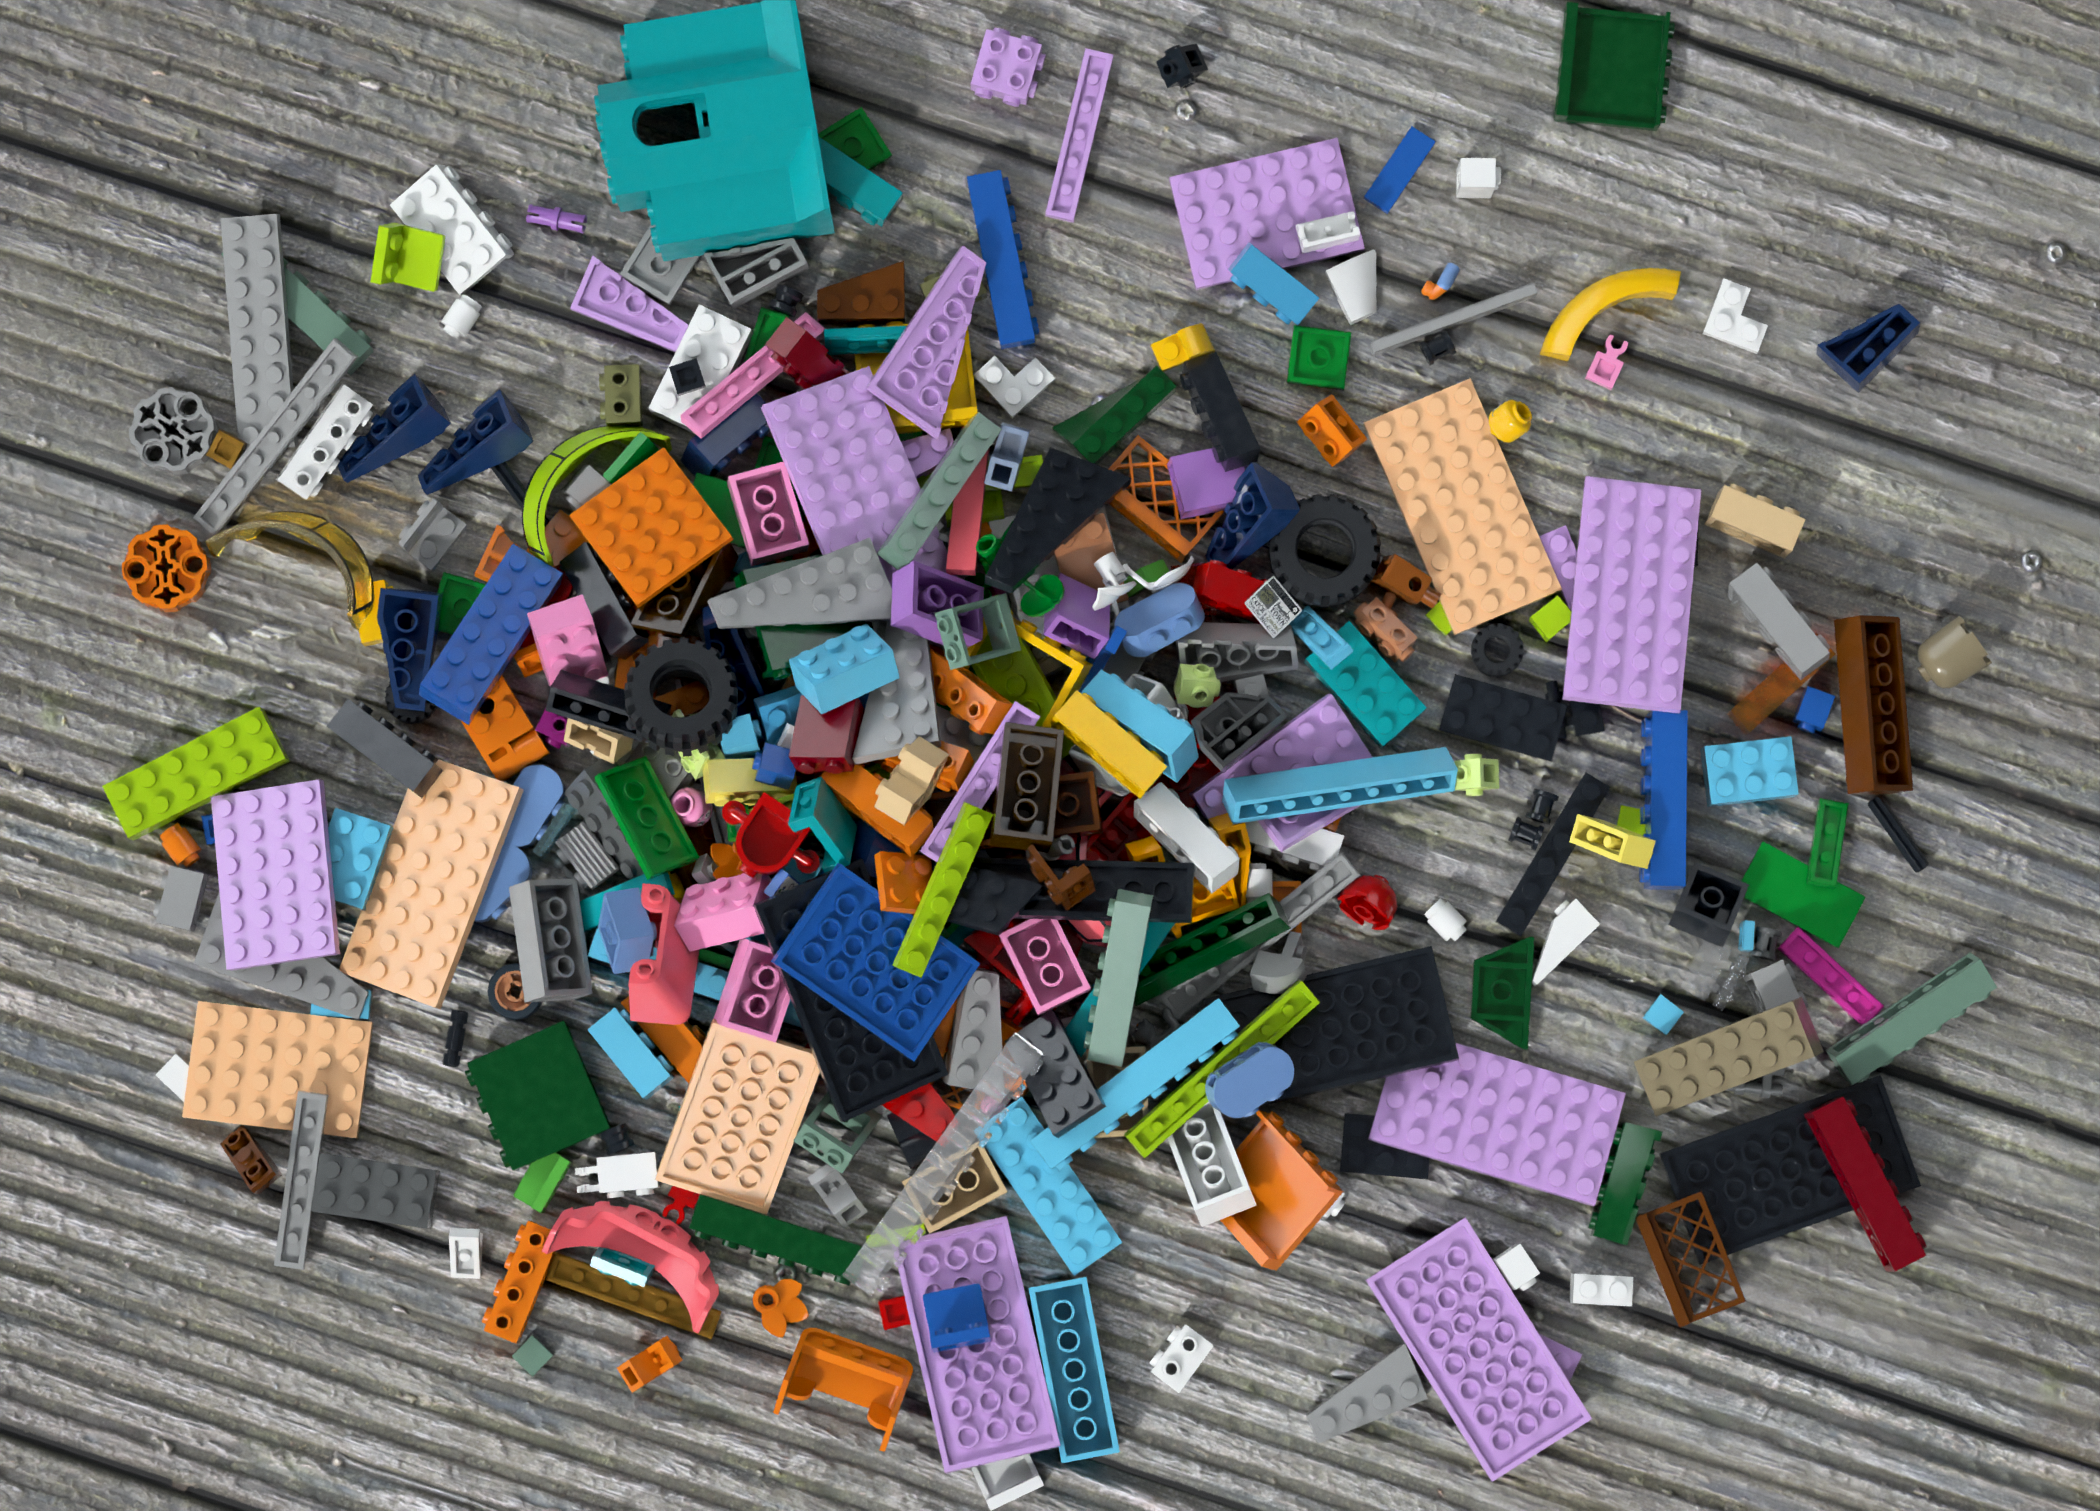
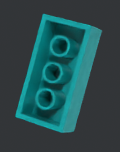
(1368, 689)

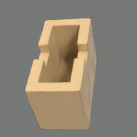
(604, 743)

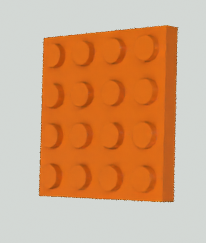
(651, 527)

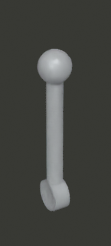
(559, 864)

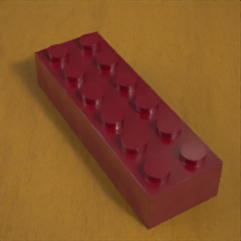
(1865, 1184)

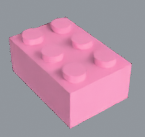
(768, 513)
(567, 640)
(721, 911)
(1044, 963)
(753, 993)

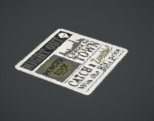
(1273, 606)

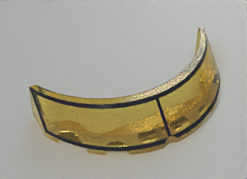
(322, 534)

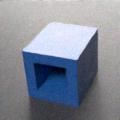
(1813, 710)
(774, 766)

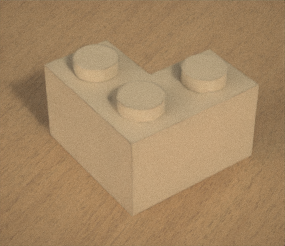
(911, 781)

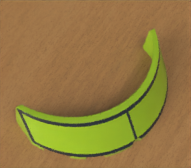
(558, 466)

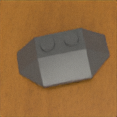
(1235, 727)

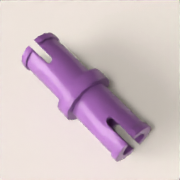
(556, 218)

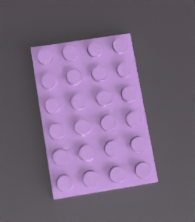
(1261, 204)
(275, 875)

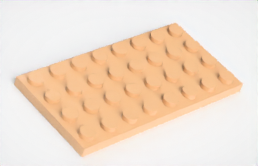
(1462, 506)
(431, 884)

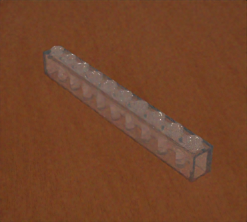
(943, 1163)

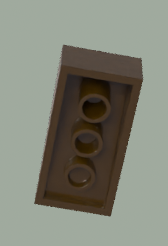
(682, 602)
(1027, 787)

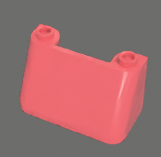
(663, 987)

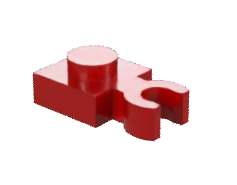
(682, 1199)

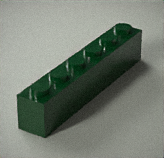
(1211, 946)
(774, 1237)

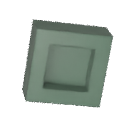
(532, 1355)

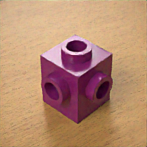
(548, 726)

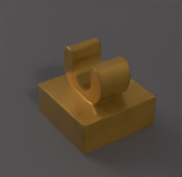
(226, 449)

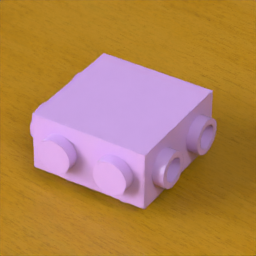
(1007, 67)

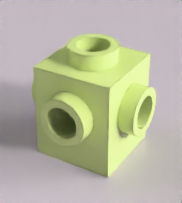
(1196, 685)
(1477, 774)

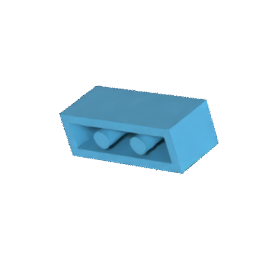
(1272, 285)

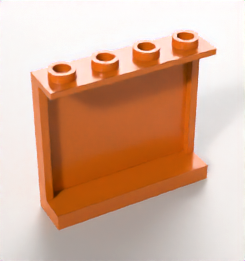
(1288, 1191)

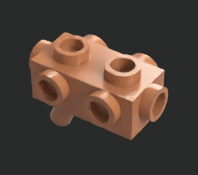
(1385, 628)

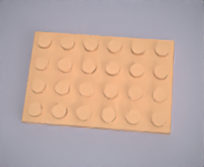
(256, 1060)
(739, 1118)

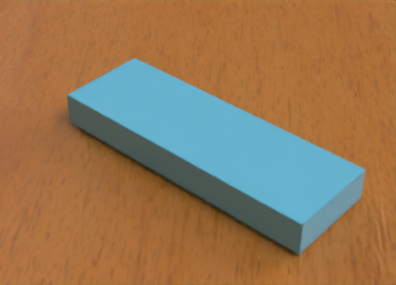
(1320, 637)

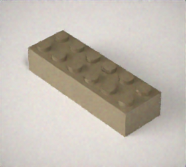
(1728, 1056)

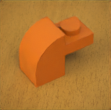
(650, 1364)

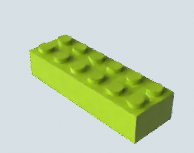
(196, 773)

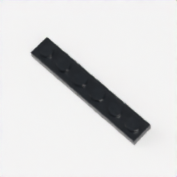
(1550, 856)

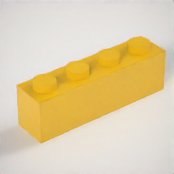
(1109, 744)

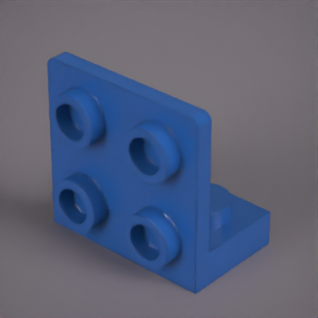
(956, 1318)

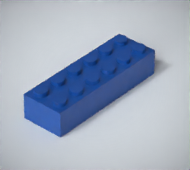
(490, 634)
(1665, 798)

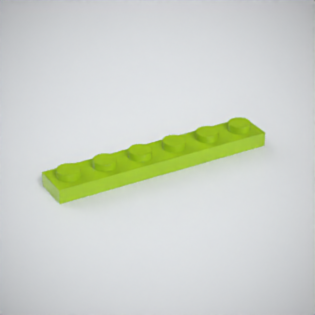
(942, 889)

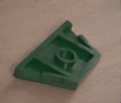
(1504, 991)

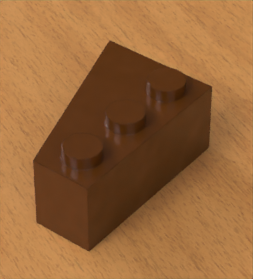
(865, 299)

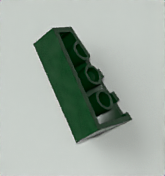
(1110, 421)
(1624, 1183)

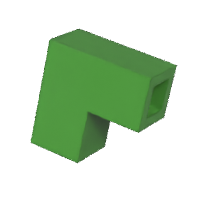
(1149, 573)

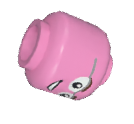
(691, 807)

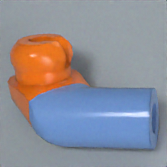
(1444, 283)

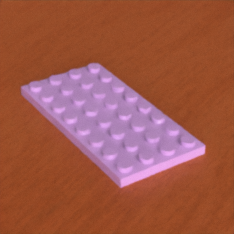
(848, 465)
(1632, 594)
(1503, 1122)
(1478, 1349)
(990, 1395)

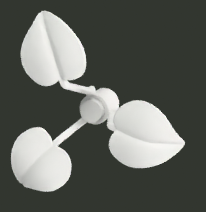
(1114, 574)

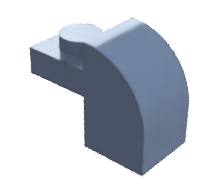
(1007, 457)

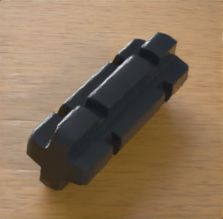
(455, 1038)

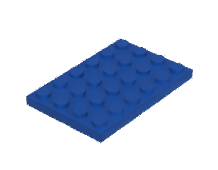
(846, 956)

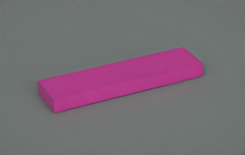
(1830, 977)

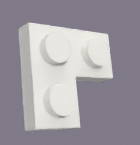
(1727, 322)
(1011, 391)

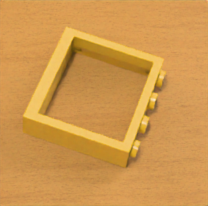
(1072, 658)

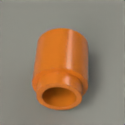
(180, 845)

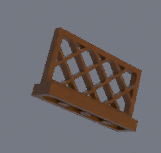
(1666, 1268)

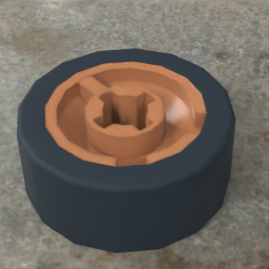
(500, 994)

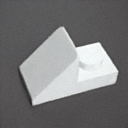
(465, 1252)

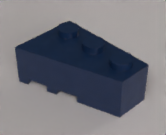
(1868, 348)
(727, 439)

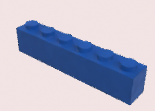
(1000, 253)

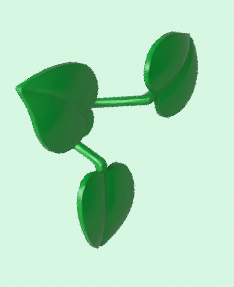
(1041, 596)

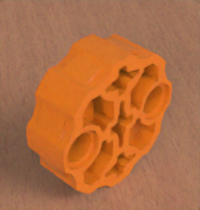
(189, 549)

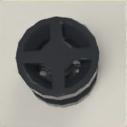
(786, 300)
(616, 1139)

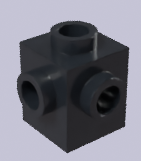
(1181, 65)

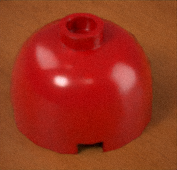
(1369, 900)

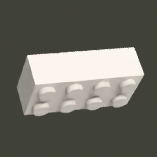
(718, 348)
(1210, 1167)

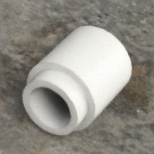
(461, 316)
(1258, 882)
(1446, 920)

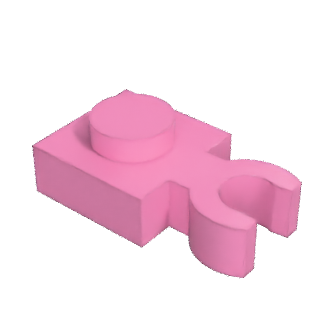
(1606, 366)

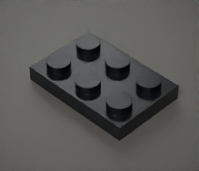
(1374, 1158)

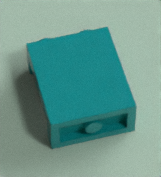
(819, 809)

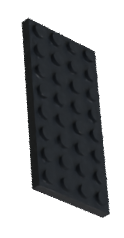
(1369, 1023)
(853, 1061)
(1773, 1173)

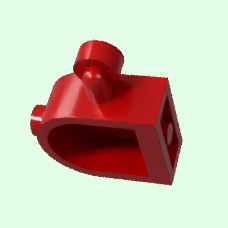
(766, 840)

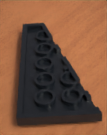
(1054, 510)

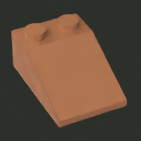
(1081, 552)

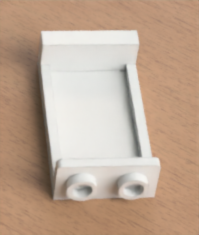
(1007, 1480)

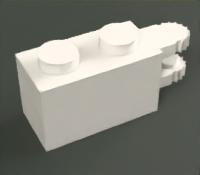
(622, 1174)

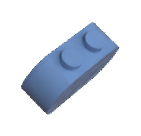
(1160, 619)
(537, 805)
(510, 869)
(1250, 1080)

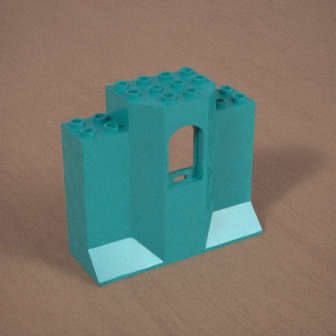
(758, 161)

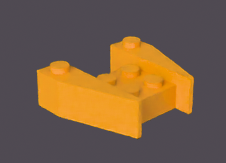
(1227, 897)

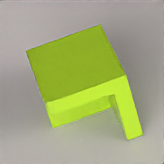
(1551, 618)

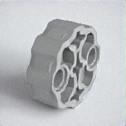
(147, 441)

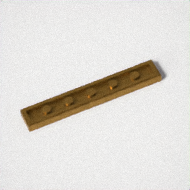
(615, 1290)

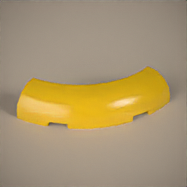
(1601, 296)

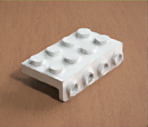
(445, 207)

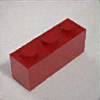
(1226, 588)

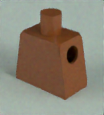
(1394, 577)

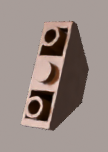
(250, 1160)

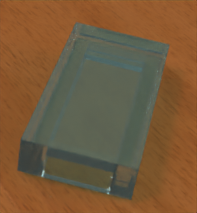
(554, 831)

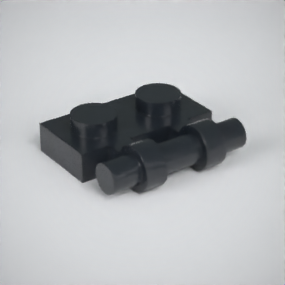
(1584, 717)

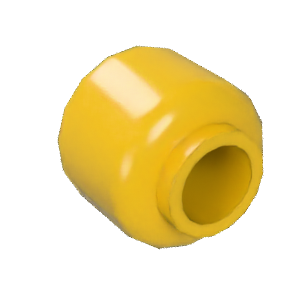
(1510, 421)

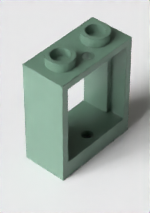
(1003, 639)
(834, 1151)

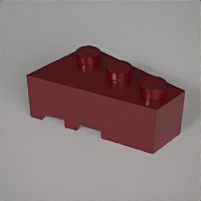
(803, 356)

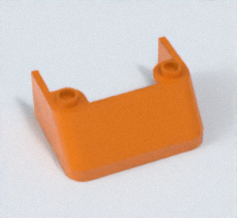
(849, 1373)

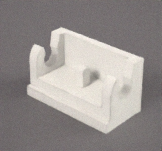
(1327, 232)

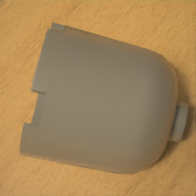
(1951, 655)

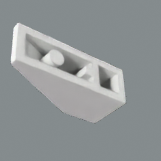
(1564, 935)

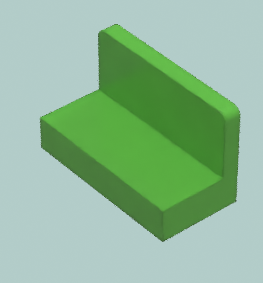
(542, 1181)

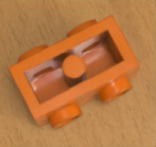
(1331, 430)

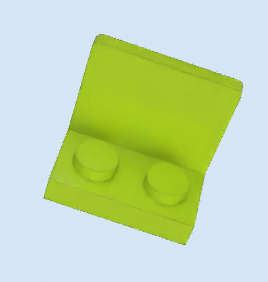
(408, 256)

